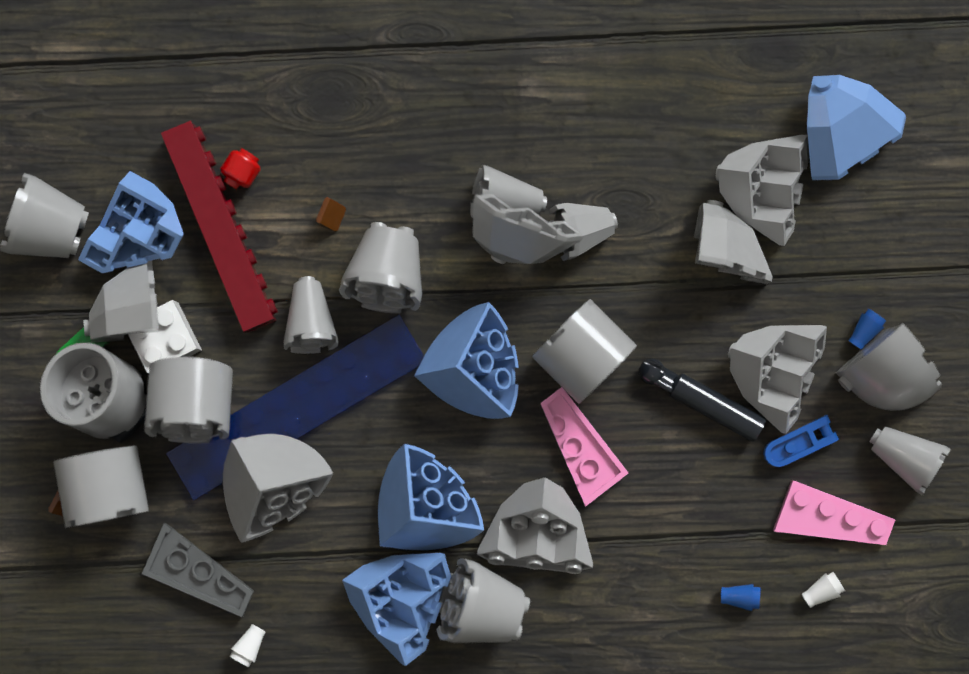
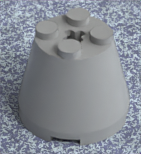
(43, 221)
(385, 270)
(480, 606)

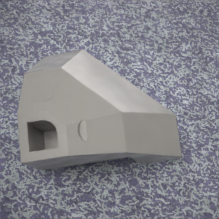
(538, 531)

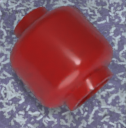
(240, 169)

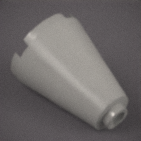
(508, 189)
(309, 319)
(909, 456)

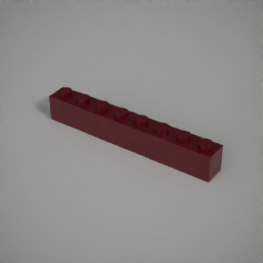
(219, 226)

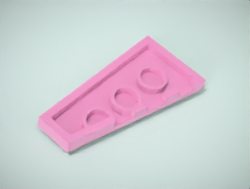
(585, 452)
(824, 515)

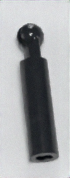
(703, 399)

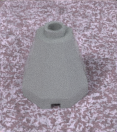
(591, 221)

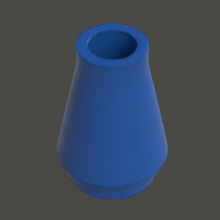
(867, 328)
(742, 596)

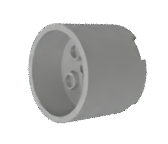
(584, 351)
(93, 391)
(188, 399)
(101, 486)

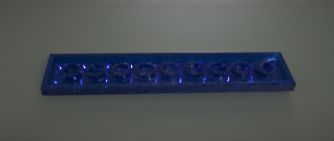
(305, 400)

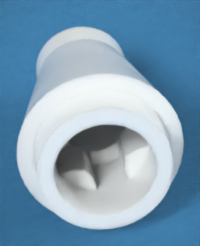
(823, 590)
(248, 646)

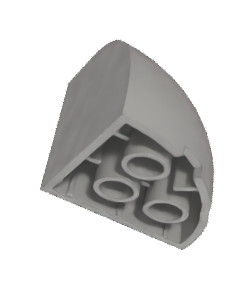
(891, 372)
(270, 481)

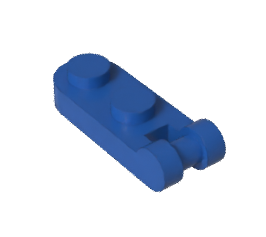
(799, 443)

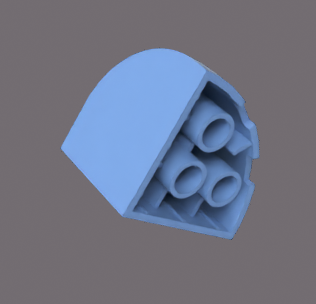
(473, 364)
(424, 504)

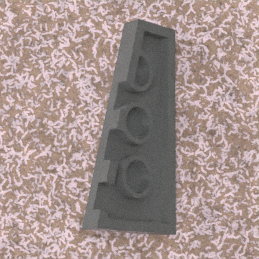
(192, 571)

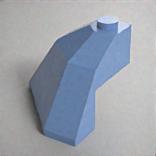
(847, 125)
(135, 228)
(399, 600)

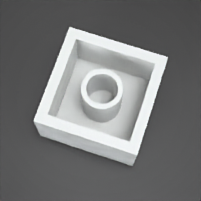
(172, 339)

